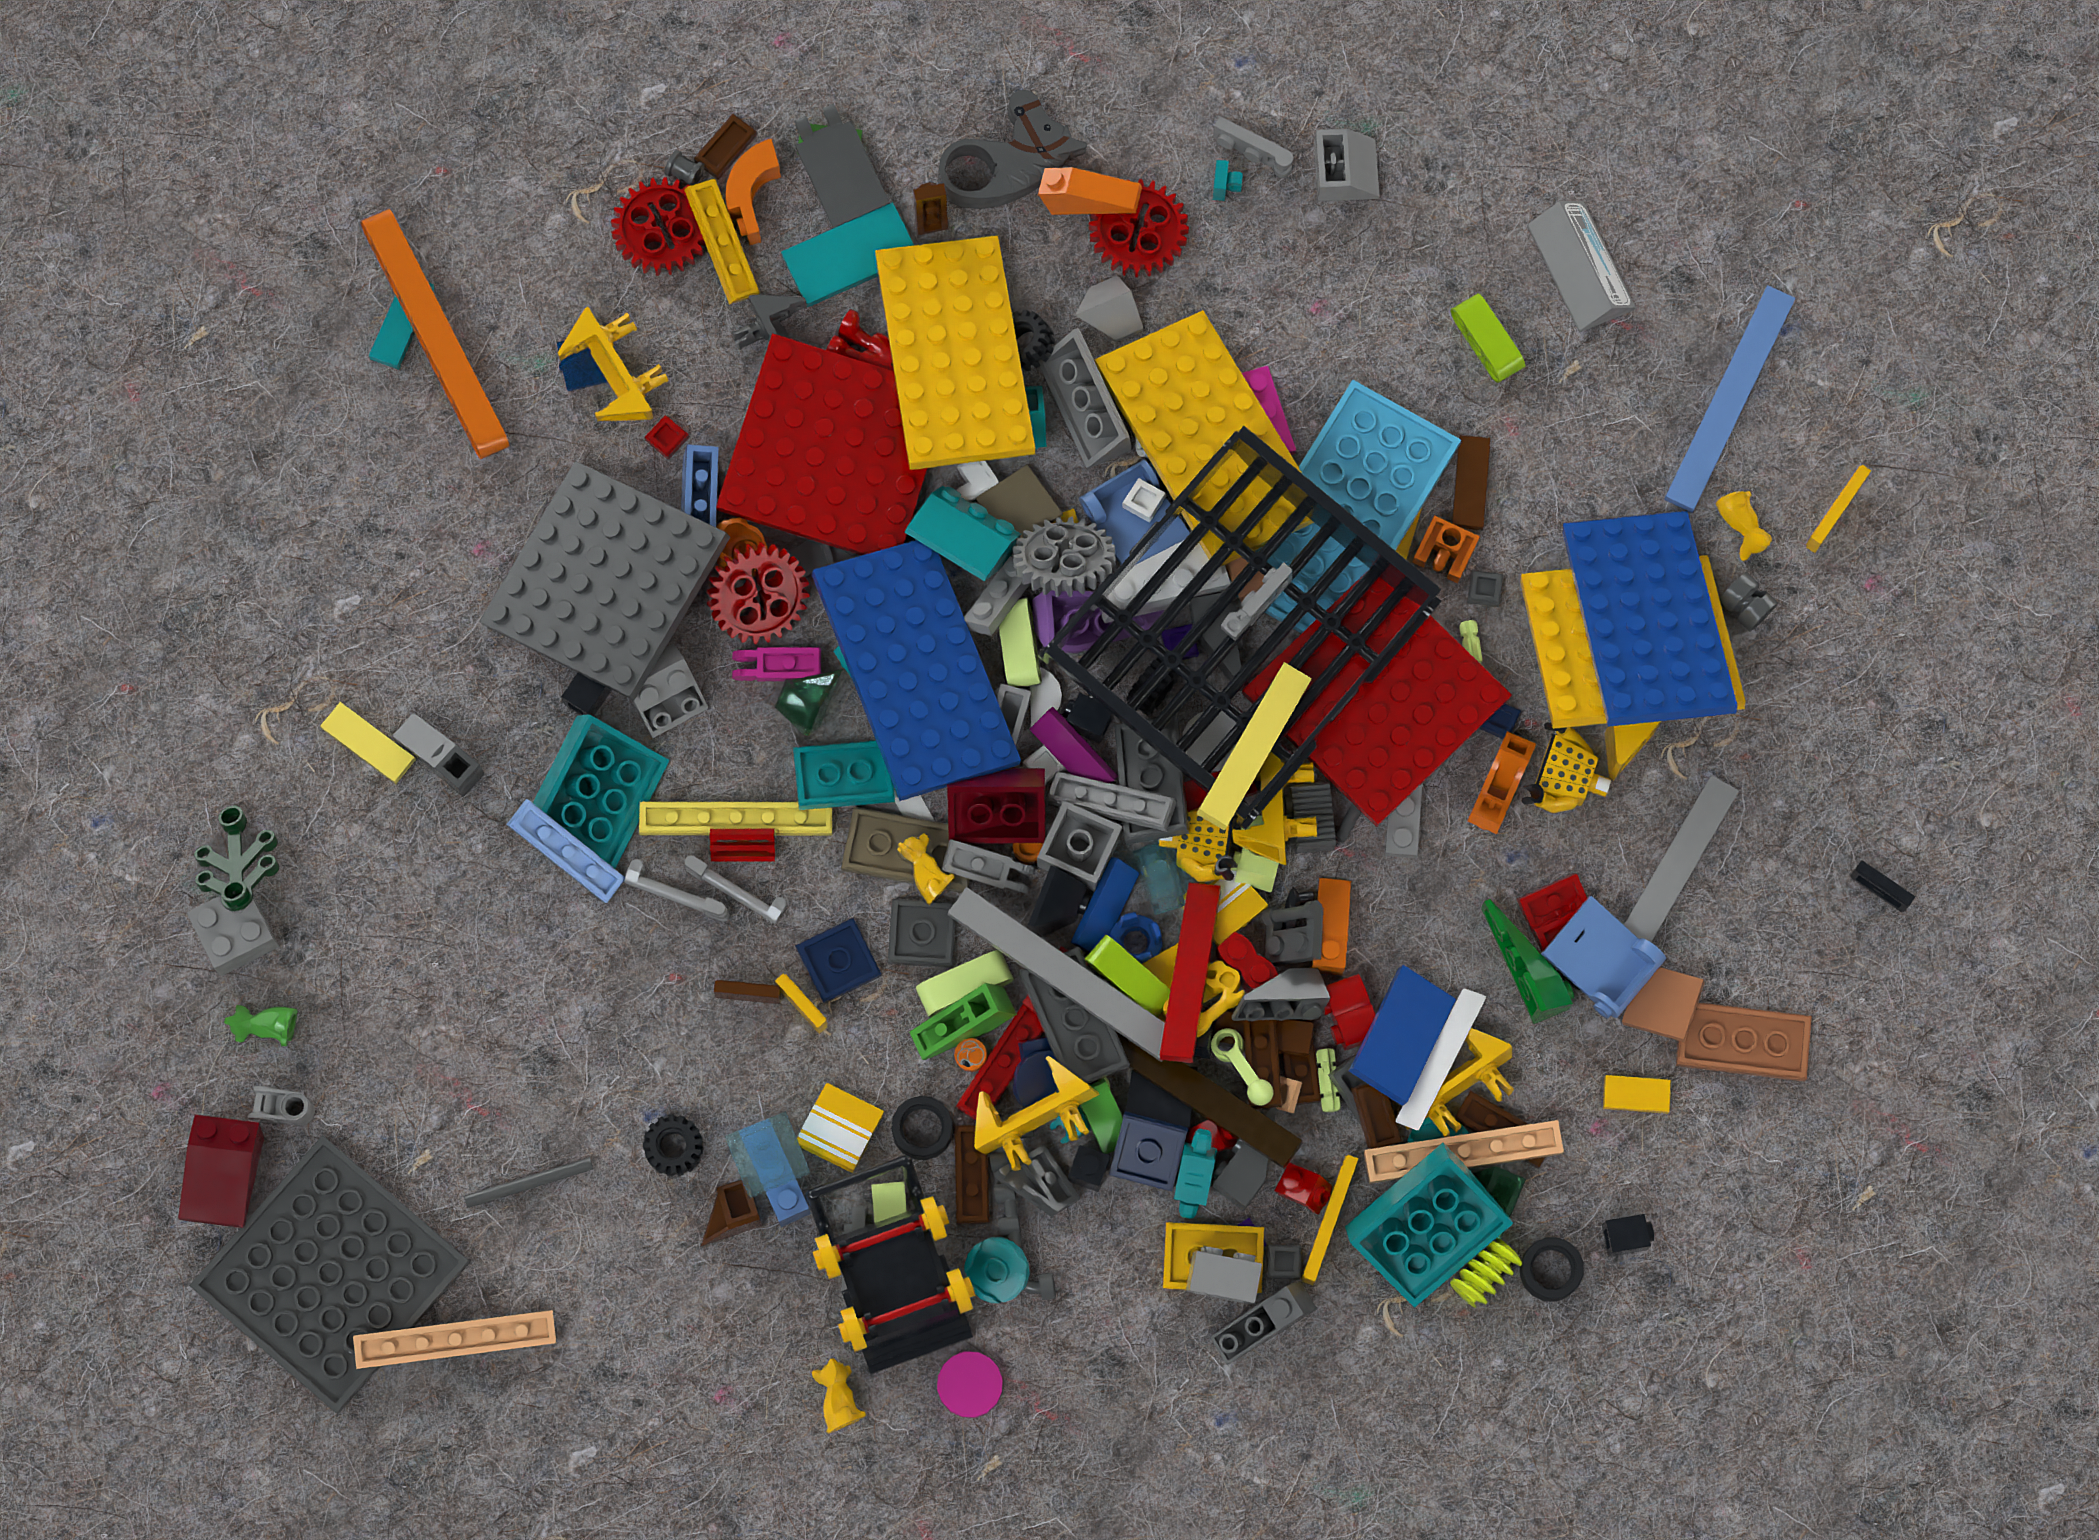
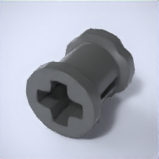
(684, 168)

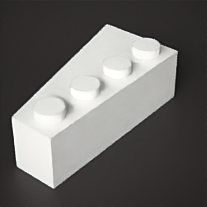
(1171, 588)

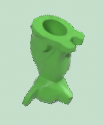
(269, 1023)

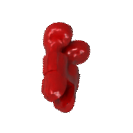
(877, 346)

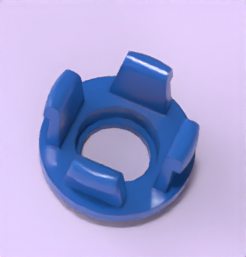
(1132, 922)

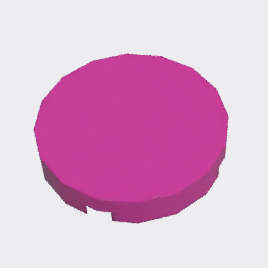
(969, 1384)

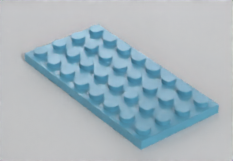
(1379, 469)

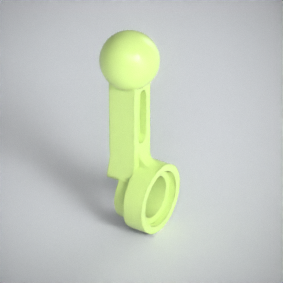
(1259, 1090)

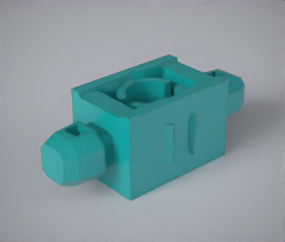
(1195, 1173)

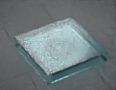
(767, 1154)

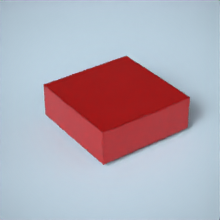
(666, 437)

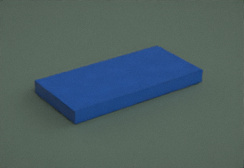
(1402, 1035)

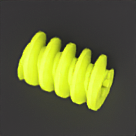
(1485, 1272)

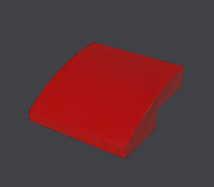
(1552, 907)

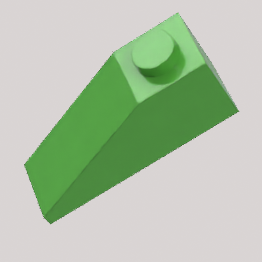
(966, 1018)

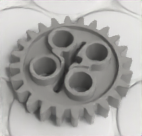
(1079, 549)

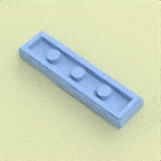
(566, 851)

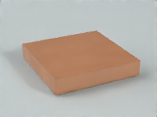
(1665, 1004)

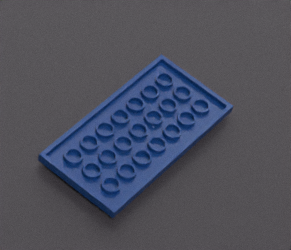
(1648, 619)
(915, 668)

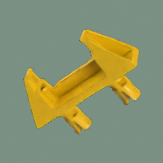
(629, 390)
(1270, 838)
(1489, 1055)
(993, 1133)

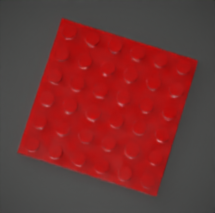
(823, 452)
(1401, 722)

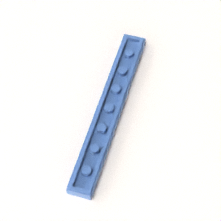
(1729, 399)

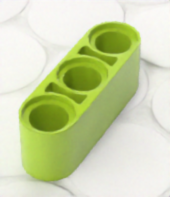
(1487, 338)
(1128, 975)

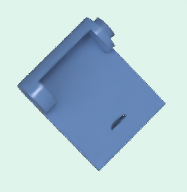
(1105, 509)
(1606, 960)

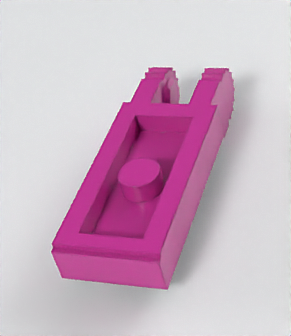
(778, 663)

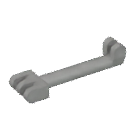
(701, 871)
(711, 907)

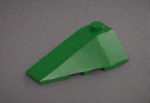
(1533, 975)

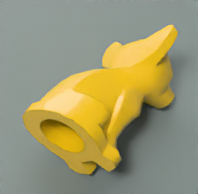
(1740, 515)
(927, 875)
(839, 1401)

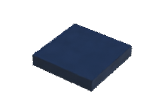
(838, 960)
(1148, 1151)

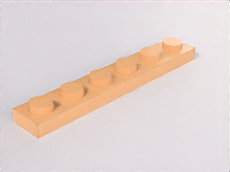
(1472, 1149)
(454, 1339)

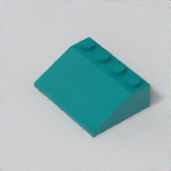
(599, 786)
(1427, 1225)

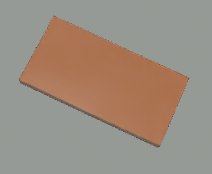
(1747, 1042)

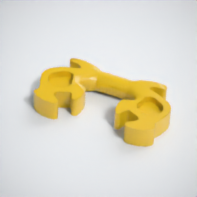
(1226, 982)

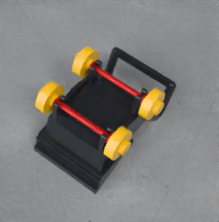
(898, 1287)

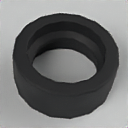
(907, 1108)
(1569, 1252)

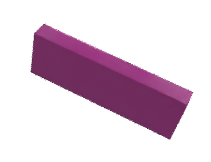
(1071, 748)

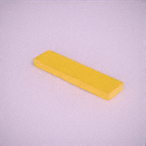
(722, 241)
(1329, 1219)

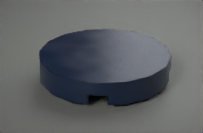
(1034, 1078)

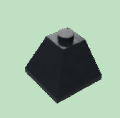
(1058, 903)

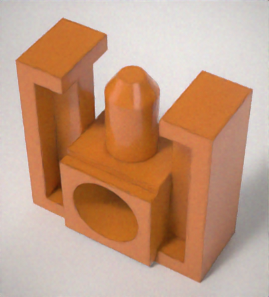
(1433, 540)

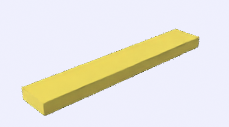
(1253, 746)
(700, 817)

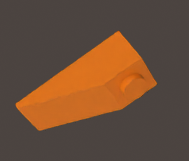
(1086, 192)
(1335, 900)

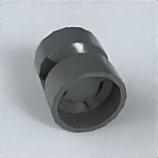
(1748, 601)

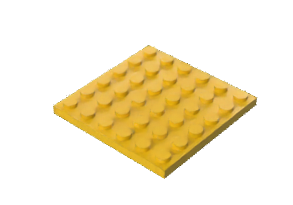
(1565, 652)

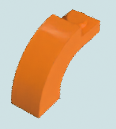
(747, 176)
(1501, 782)

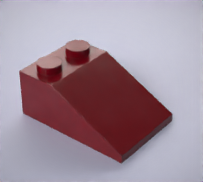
(998, 807)
(220, 1170)

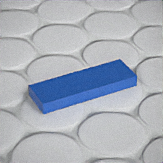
(1105, 904)

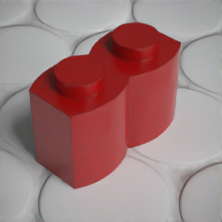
(1241, 955)
(1350, 1011)

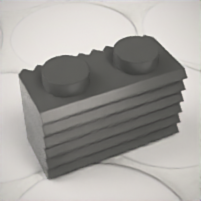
(1311, 801)

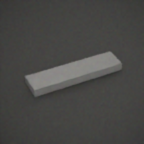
(1112, 801)

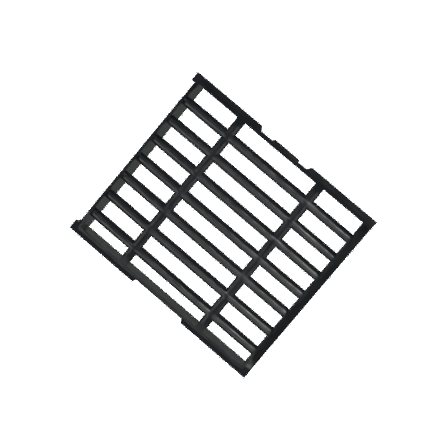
(1334, 522)

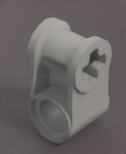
(275, 1107)

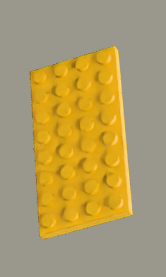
(954, 352)
(1183, 406)

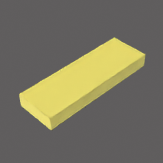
(368, 743)

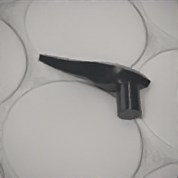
(1296, 899)

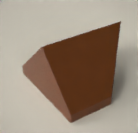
(731, 1213)

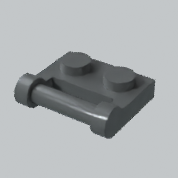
(1293, 944)

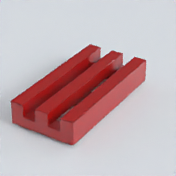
(742, 849)

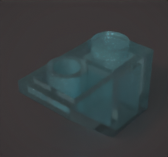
(1159, 878)

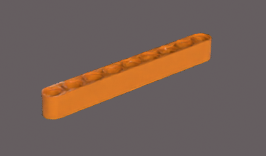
(435, 334)

